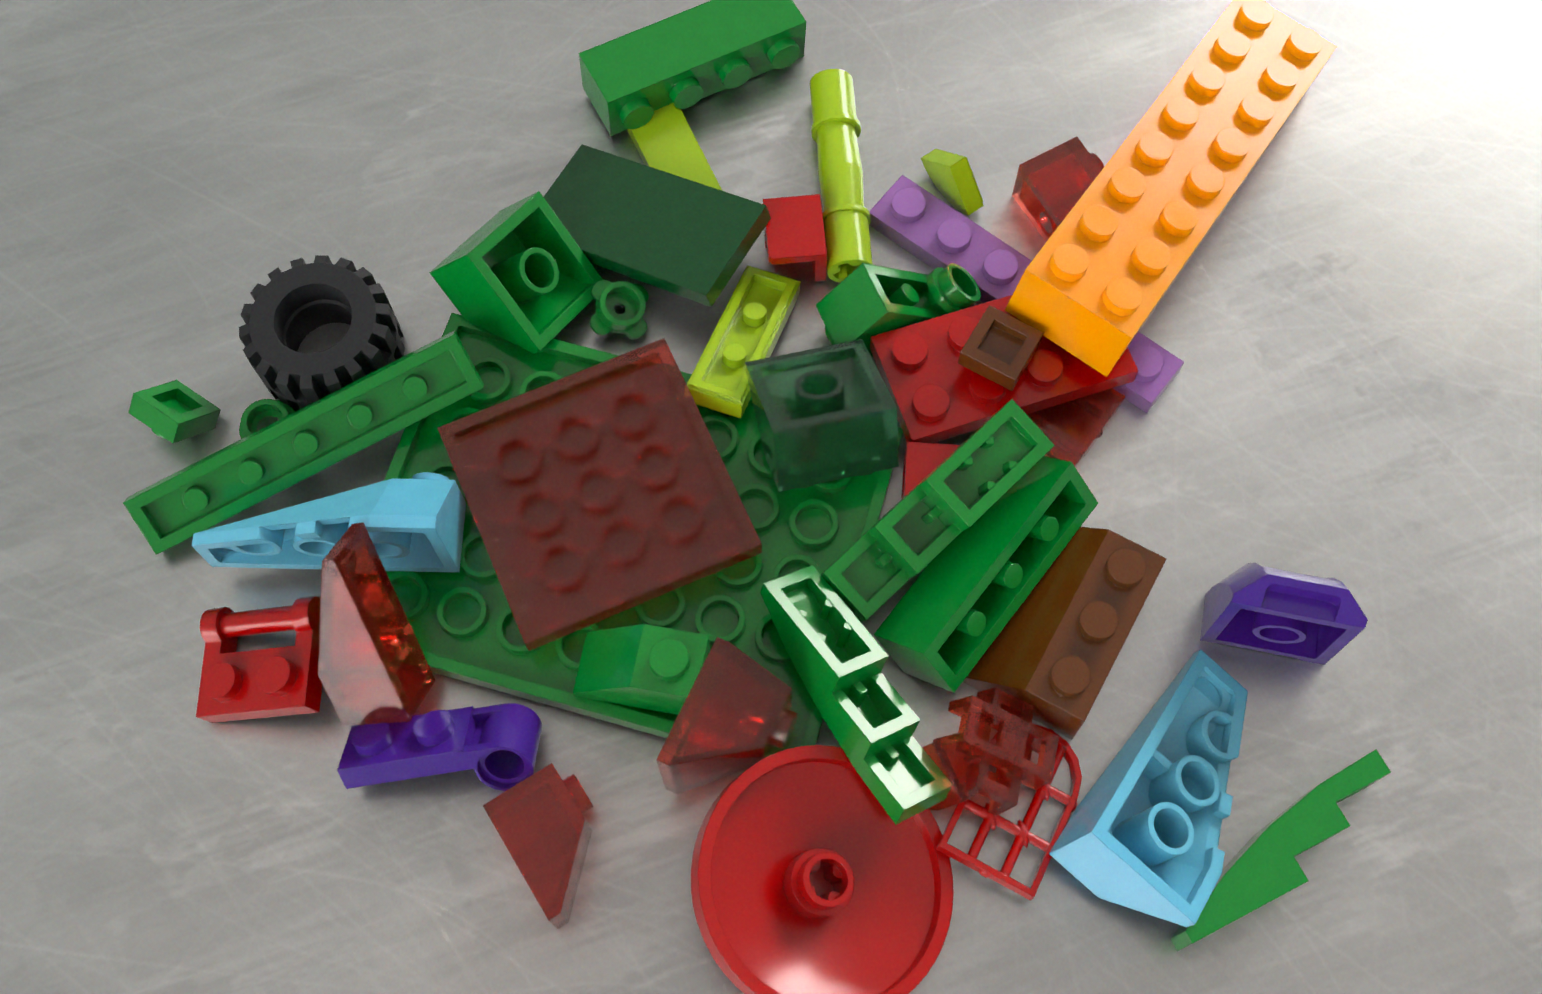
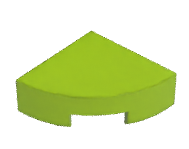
(954, 180)

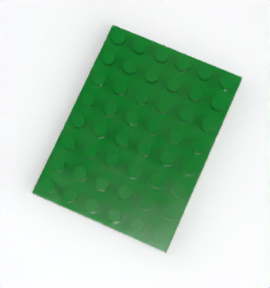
(466, 618)

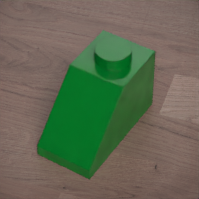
(875, 302)
(641, 666)

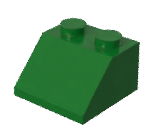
(519, 275)

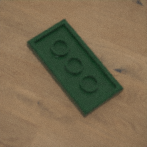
(655, 223)

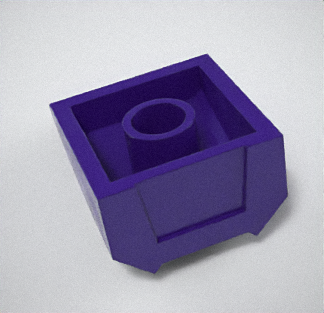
(1282, 613)

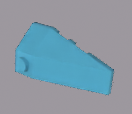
(410, 522)
(1158, 809)

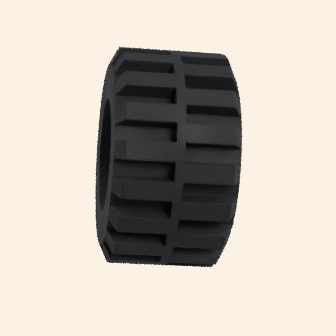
(301, 302)

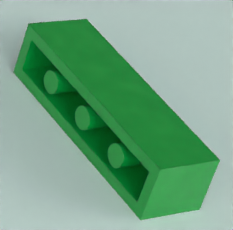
(689, 58)
(985, 575)

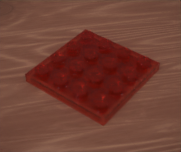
(598, 493)

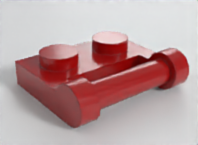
(261, 680)

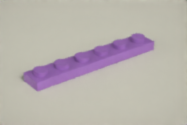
(945, 236)

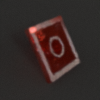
(726, 721)

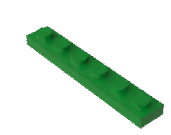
(304, 443)

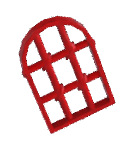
(1021, 830)

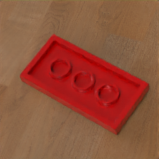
(946, 399)

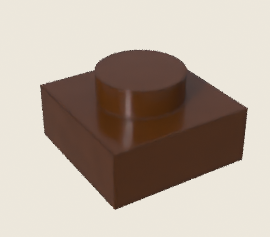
(1000, 348)

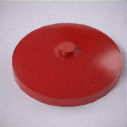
(815, 884)

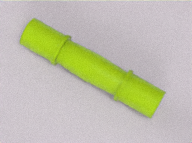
(840, 172)

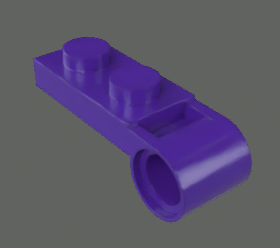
(492, 740)

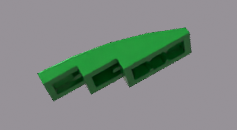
(937, 510)
(860, 706)
(1268, 862)

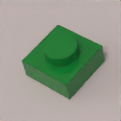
(174, 411)

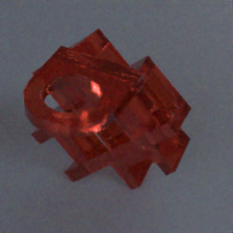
(968, 754)

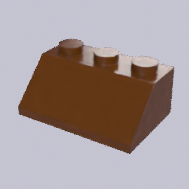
(1071, 628)

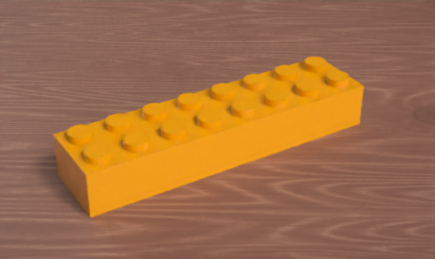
(1168, 183)

